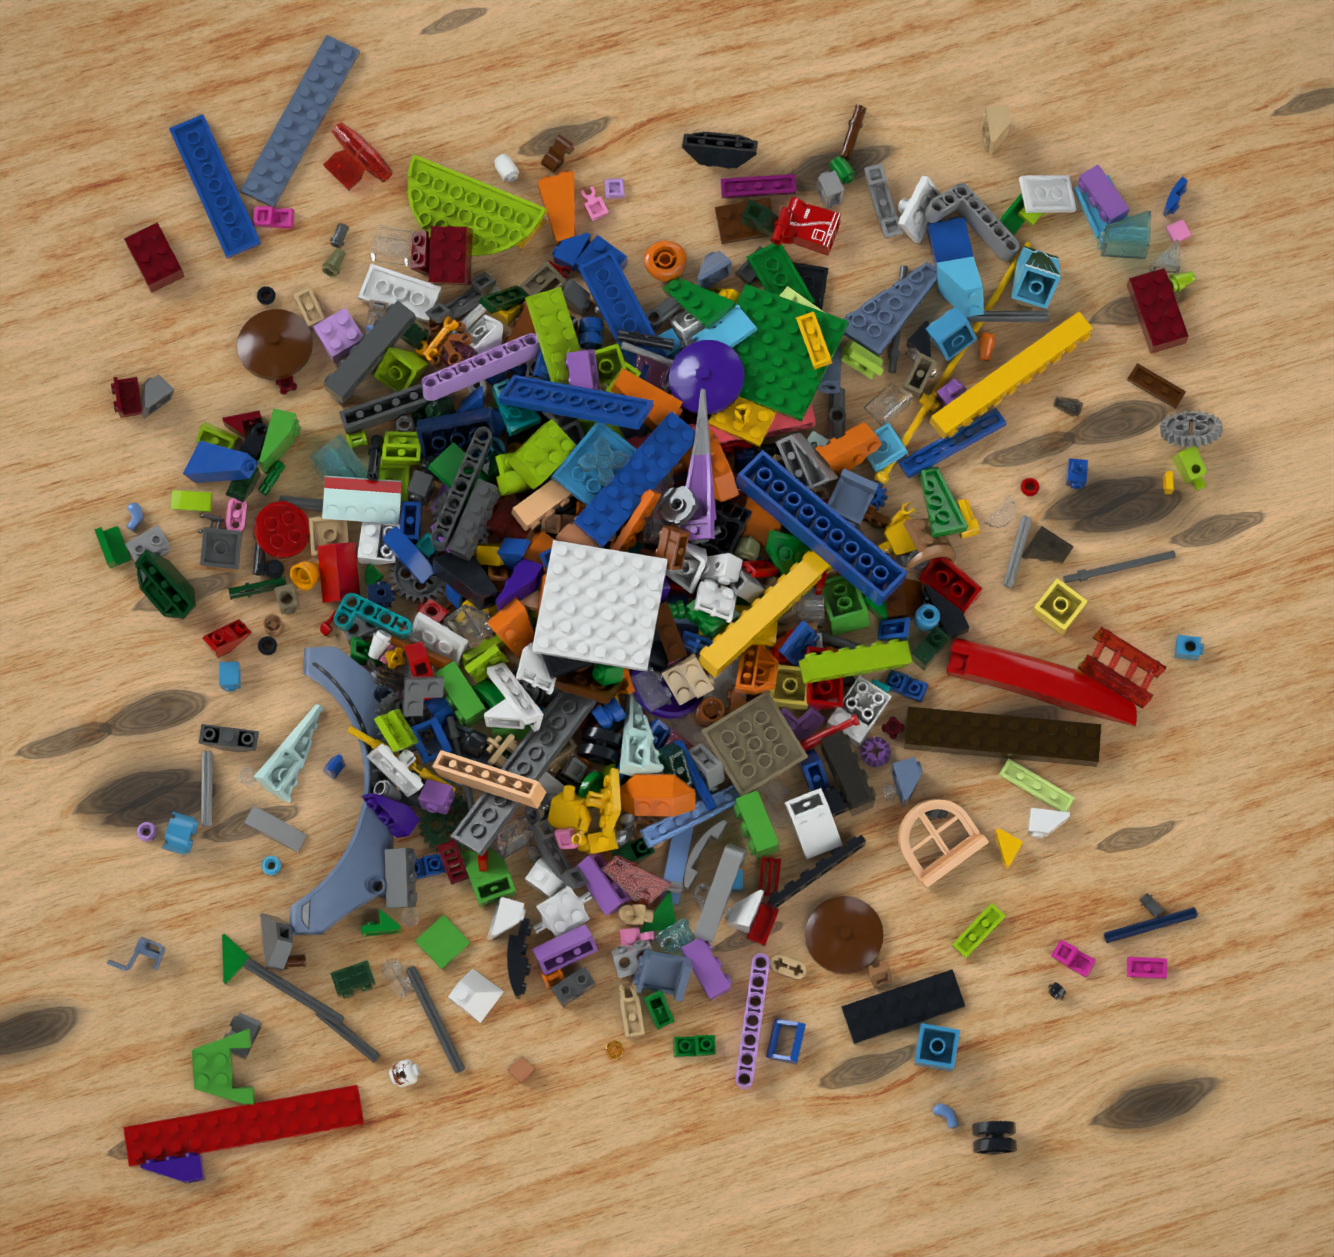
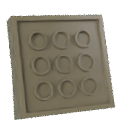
(754, 744)

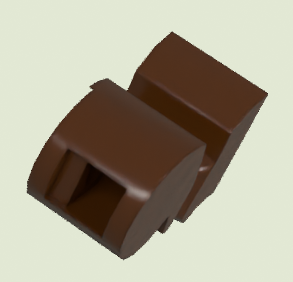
(555, 156)

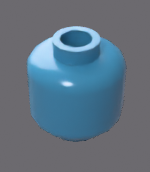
(926, 617)

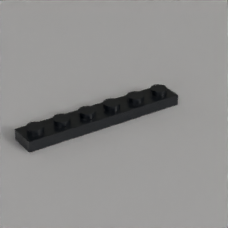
(809, 876)

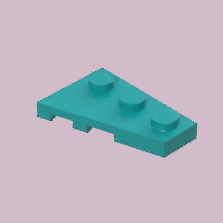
(515, 418)

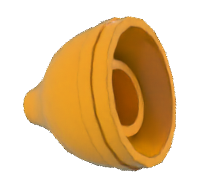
(305, 575)

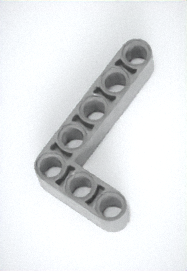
(977, 216)
(720, 890)

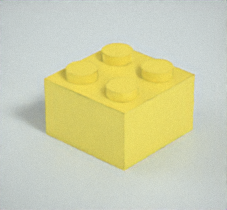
(1059, 607)
(790, 688)

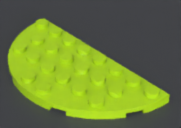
(453, 199)

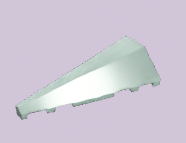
(638, 750)
(282, 768)

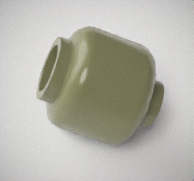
(747, 549)

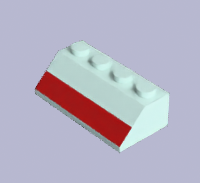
(361, 499)

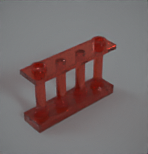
(1113, 680)

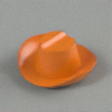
(665, 260)

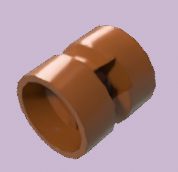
(709, 712)

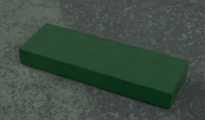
(503, 299)

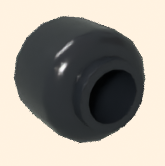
(474, 744)

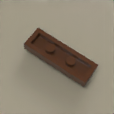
(1156, 385)
(669, 634)

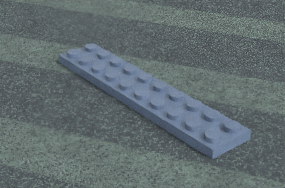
(300, 121)

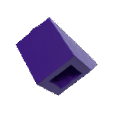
(522, 583)
(395, 815)
(185, 1169)

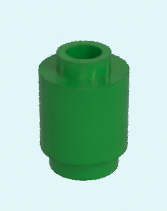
(843, 170)

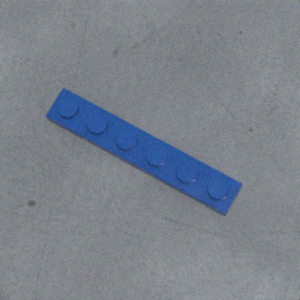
(944, 448)

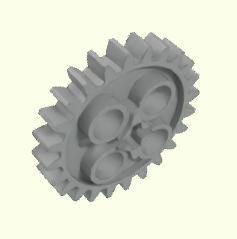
(1177, 429)

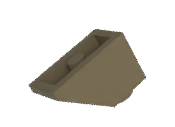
(919, 375)

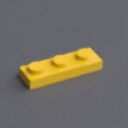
(814, 340)

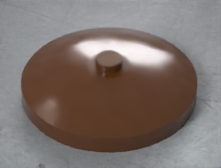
(275, 344)
(844, 935)

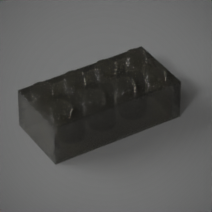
(847, 772)

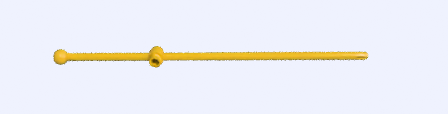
(929, 401)

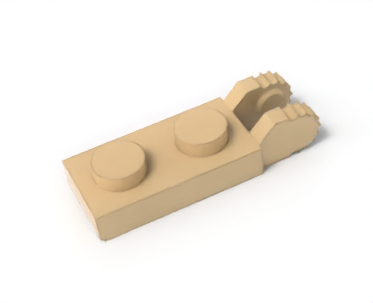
(631, 1013)

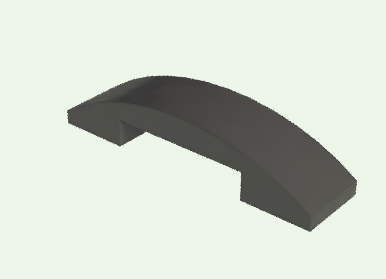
(465, 302)
(554, 857)

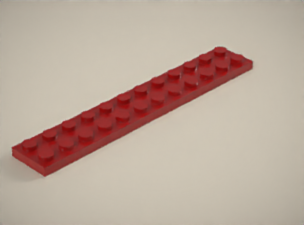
(244, 1125)

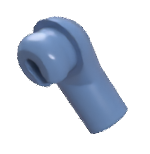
(136, 514)
(947, 1112)

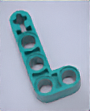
(374, 619)

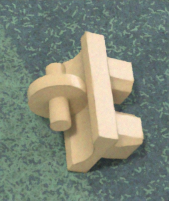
(508, 744)
(635, 914)

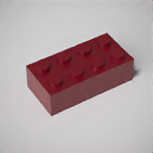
(1157, 310)

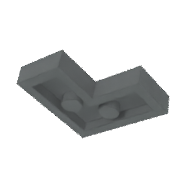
(416, 690)

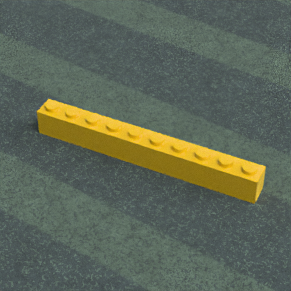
(1011, 375)
(763, 613)

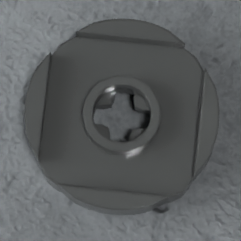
(687, 509)

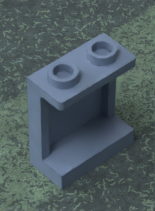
(852, 497)
(664, 973)

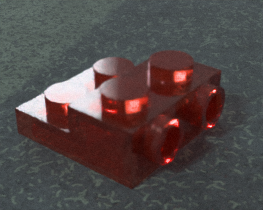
(503, 522)

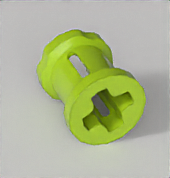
(360, 435)

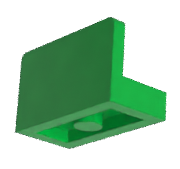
(1011, 219)
(112, 546)

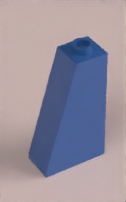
(218, 463)

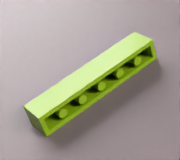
(855, 661)

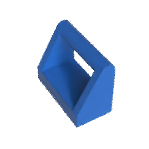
(439, 736)
(796, 1045)

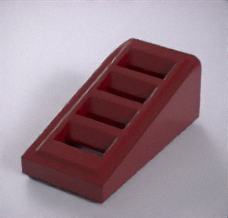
(456, 873)

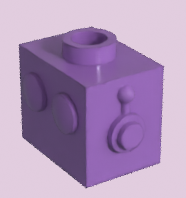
(436, 797)

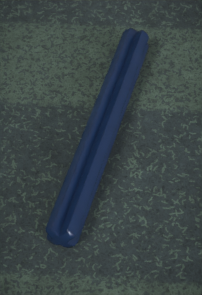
(1150, 925)

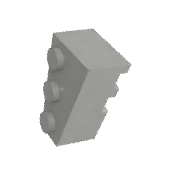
(804, 461)

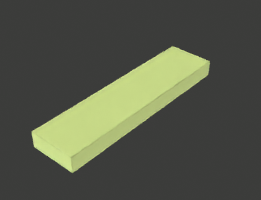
(1036, 786)

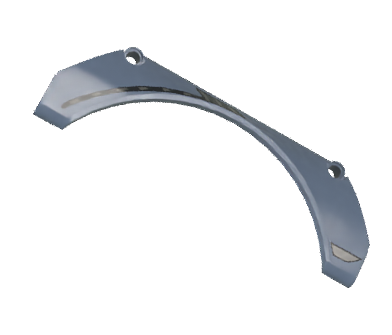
(364, 857)

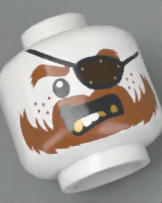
(404, 1073)

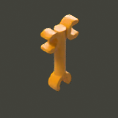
(430, 350)

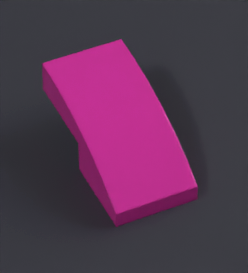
(273, 218)
(1073, 958)

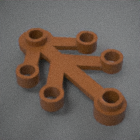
(454, 357)

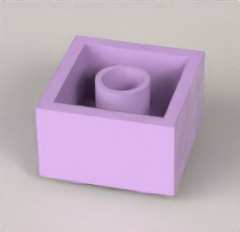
(338, 334)

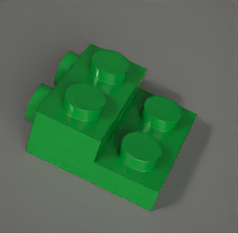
(707, 624)

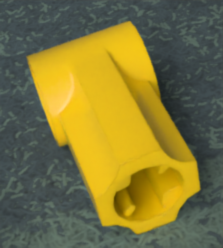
(973, 526)

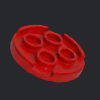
(282, 529)

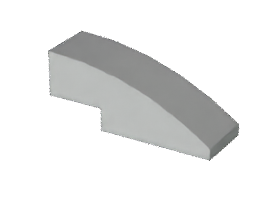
(275, 829)

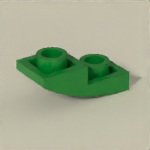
(488, 692)
(694, 1046)

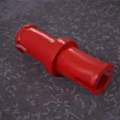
(781, 225)

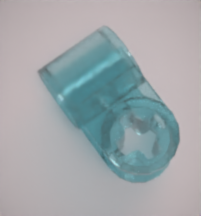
(676, 935)

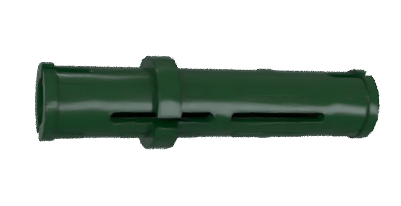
(235, 592)

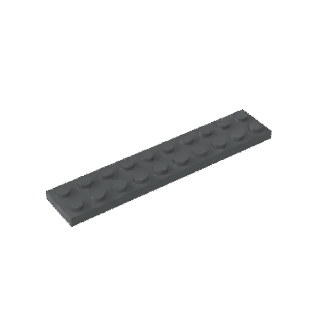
(528, 760)

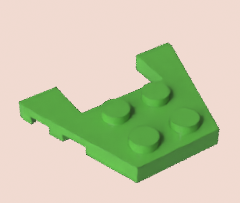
(214, 1068)

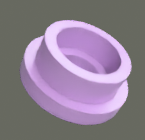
(140, 831)

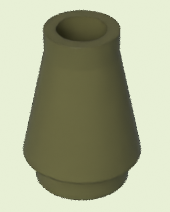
(333, 264)

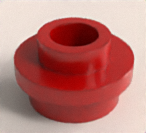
(1029, 481)

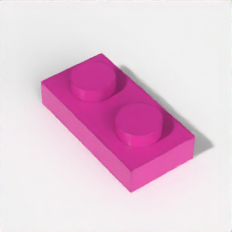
(1147, 967)

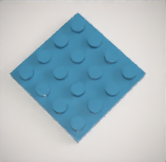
(585, 484)

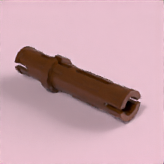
(853, 130)

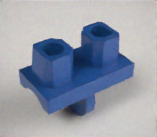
(695, 643)

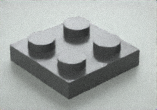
(221, 547)

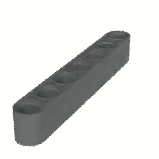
(461, 480)

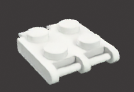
(715, 600)
(533, 670)

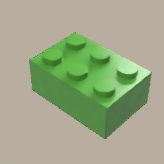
(461, 696)
(756, 825)

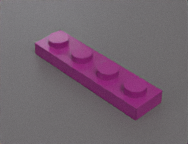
(758, 186)

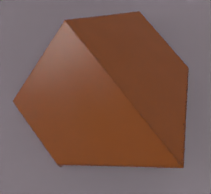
(498, 576)

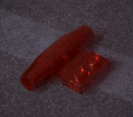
(356, 158)

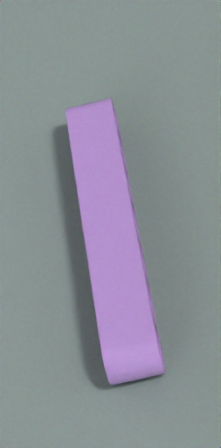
(480, 367)
(751, 1011)

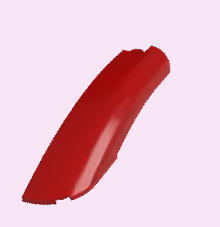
(1039, 680)

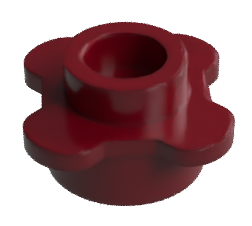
(284, 389)
(893, 732)

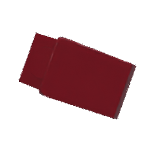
(237, 422)

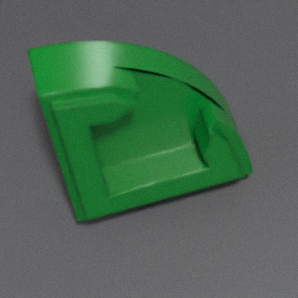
(372, 575)

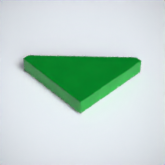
(662, 917)
(233, 958)

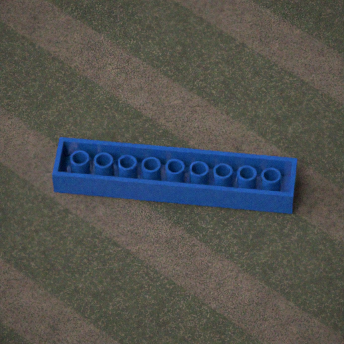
(821, 528)

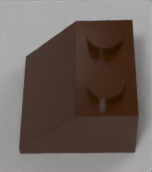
(905, 600)

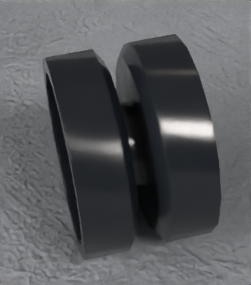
(600, 746)
(994, 1137)

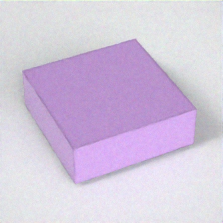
(614, 188)

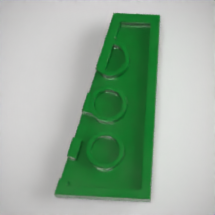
(699, 302)
(941, 506)

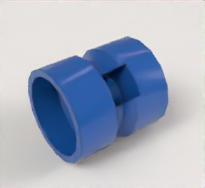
(591, 333)
(608, 713)

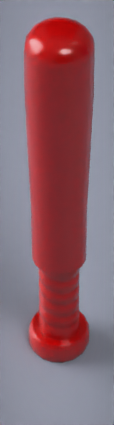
(815, 739)

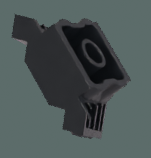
(732, 522)

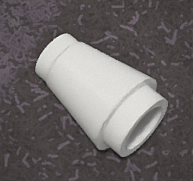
(379, 643)

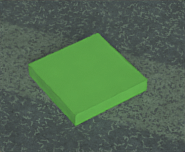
(442, 942)

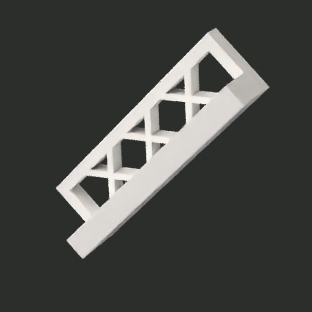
(516, 695)

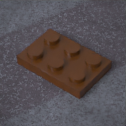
(730, 224)
(587, 687)

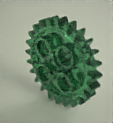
(432, 834)

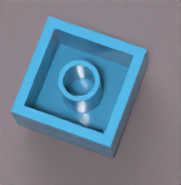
(951, 333)
(936, 1047)

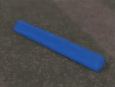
(697, 779)

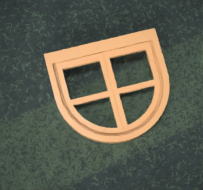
(950, 858)

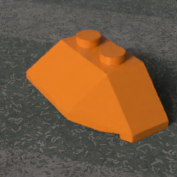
(723, 478)
(756, 670)
(656, 795)

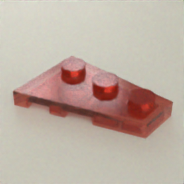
(637, 882)

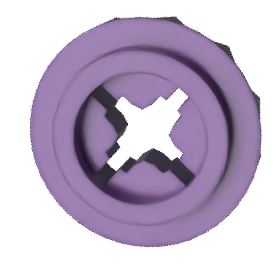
(870, 758)

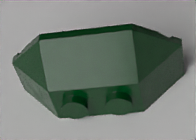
(164, 585)

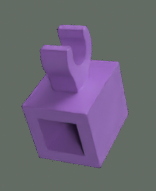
(950, 392)

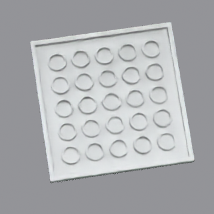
(600, 605)

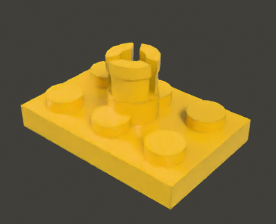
(744, 421)
(607, 801)

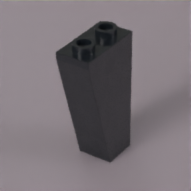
(467, 579)

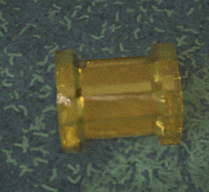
(617, 1045)

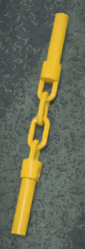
(423, 772)

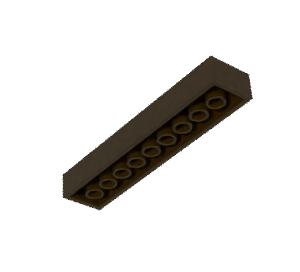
(1002, 736)

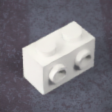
(722, 569)

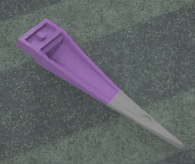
(701, 479)

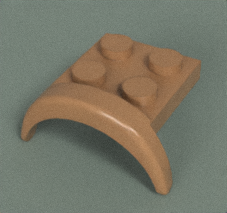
(927, 546)

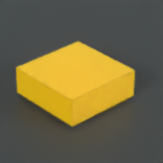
(1168, 482)

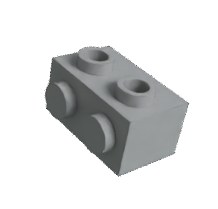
(150, 540)

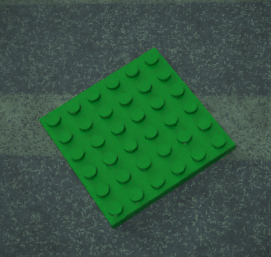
(775, 355)

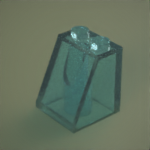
(1126, 237)
(338, 460)

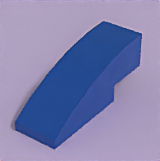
(408, 554)

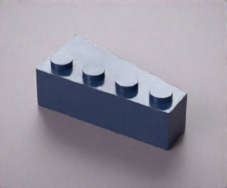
(440, 432)

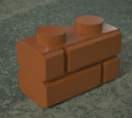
(672, 546)

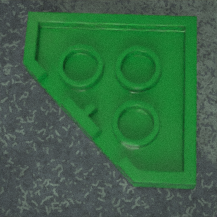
(785, 550)

